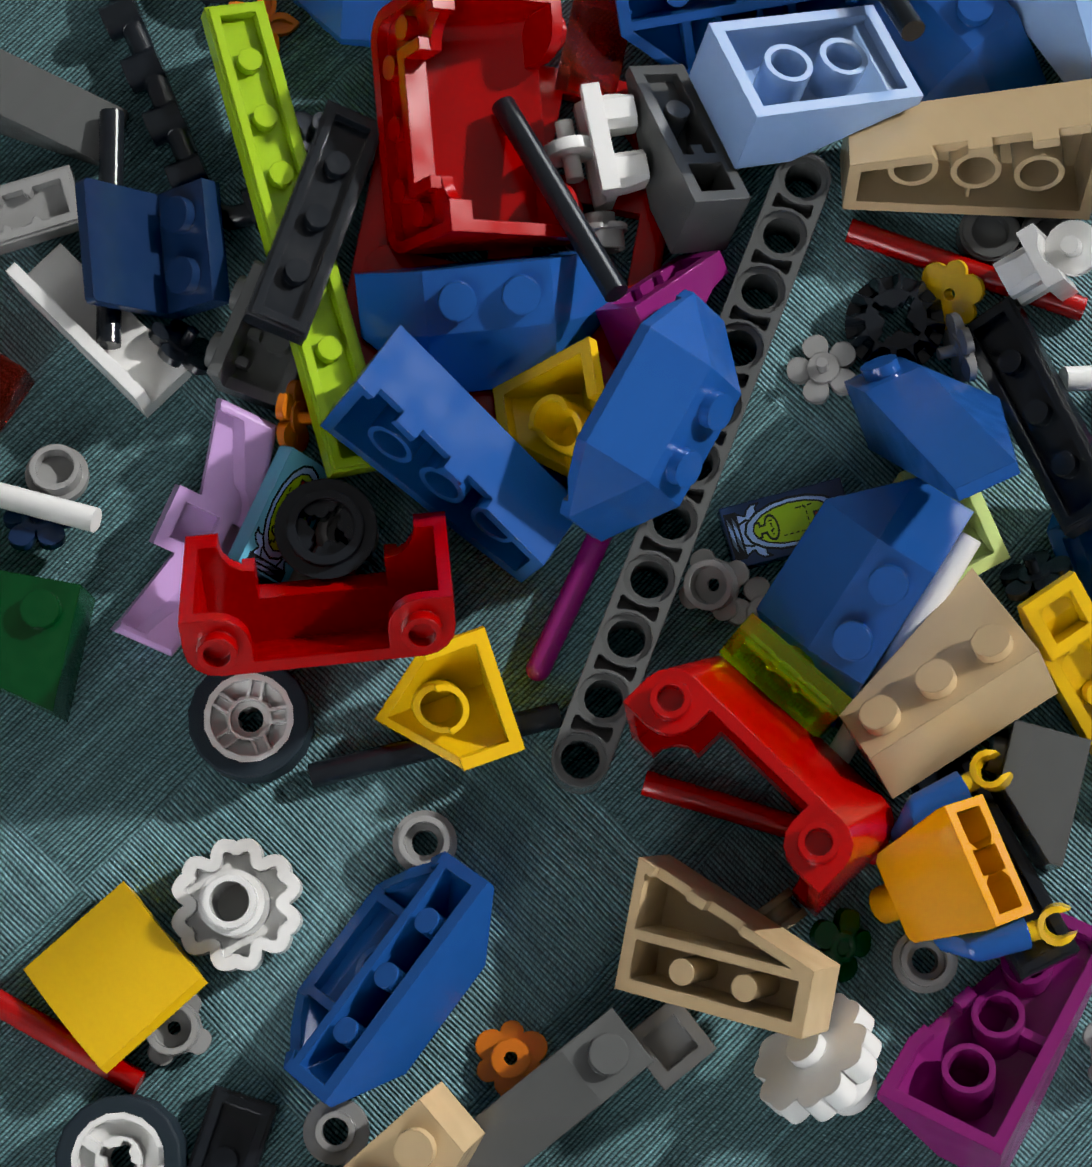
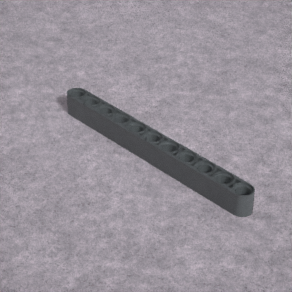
(754, 331)

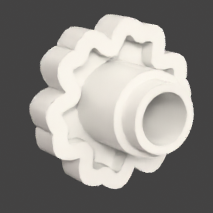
(237, 905)
(824, 1071)

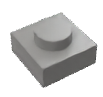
(672, 1042)

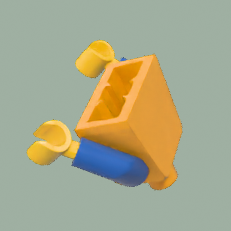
(954, 876)

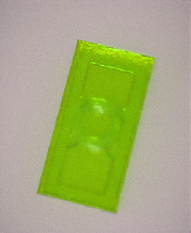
(785, 675)

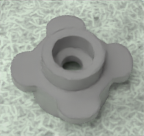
(696, 589)
(191, 1037)

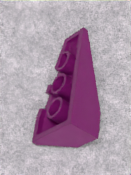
(988, 1060)

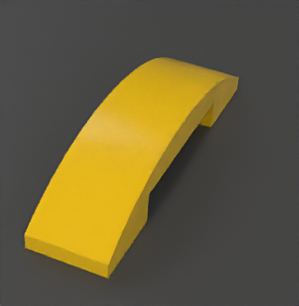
(1061, 628)

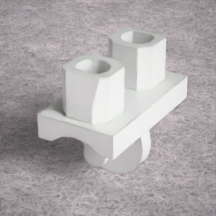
(597, 120)
(1047, 261)

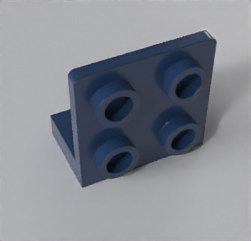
(152, 249)

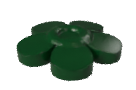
(842, 940)

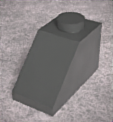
(1043, 789)

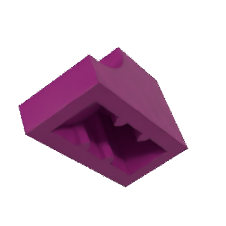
(690, 271)

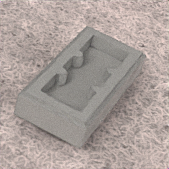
(37, 209)

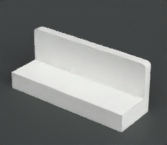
(135, 368)

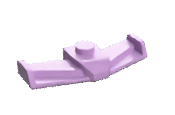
(232, 475)

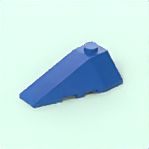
(933, 425)

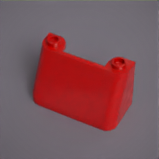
(442, 152)
(250, 627)
(840, 815)

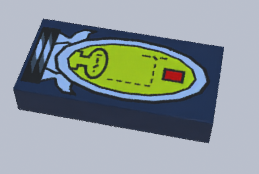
(771, 526)

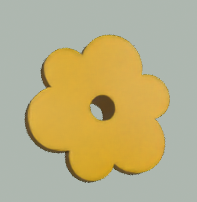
(954, 276)

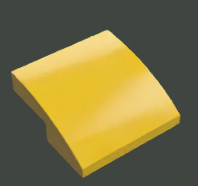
(115, 977)

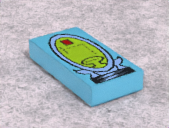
(256, 535)

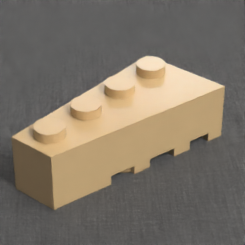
(978, 156)

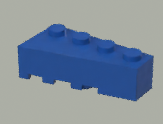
(450, 456)

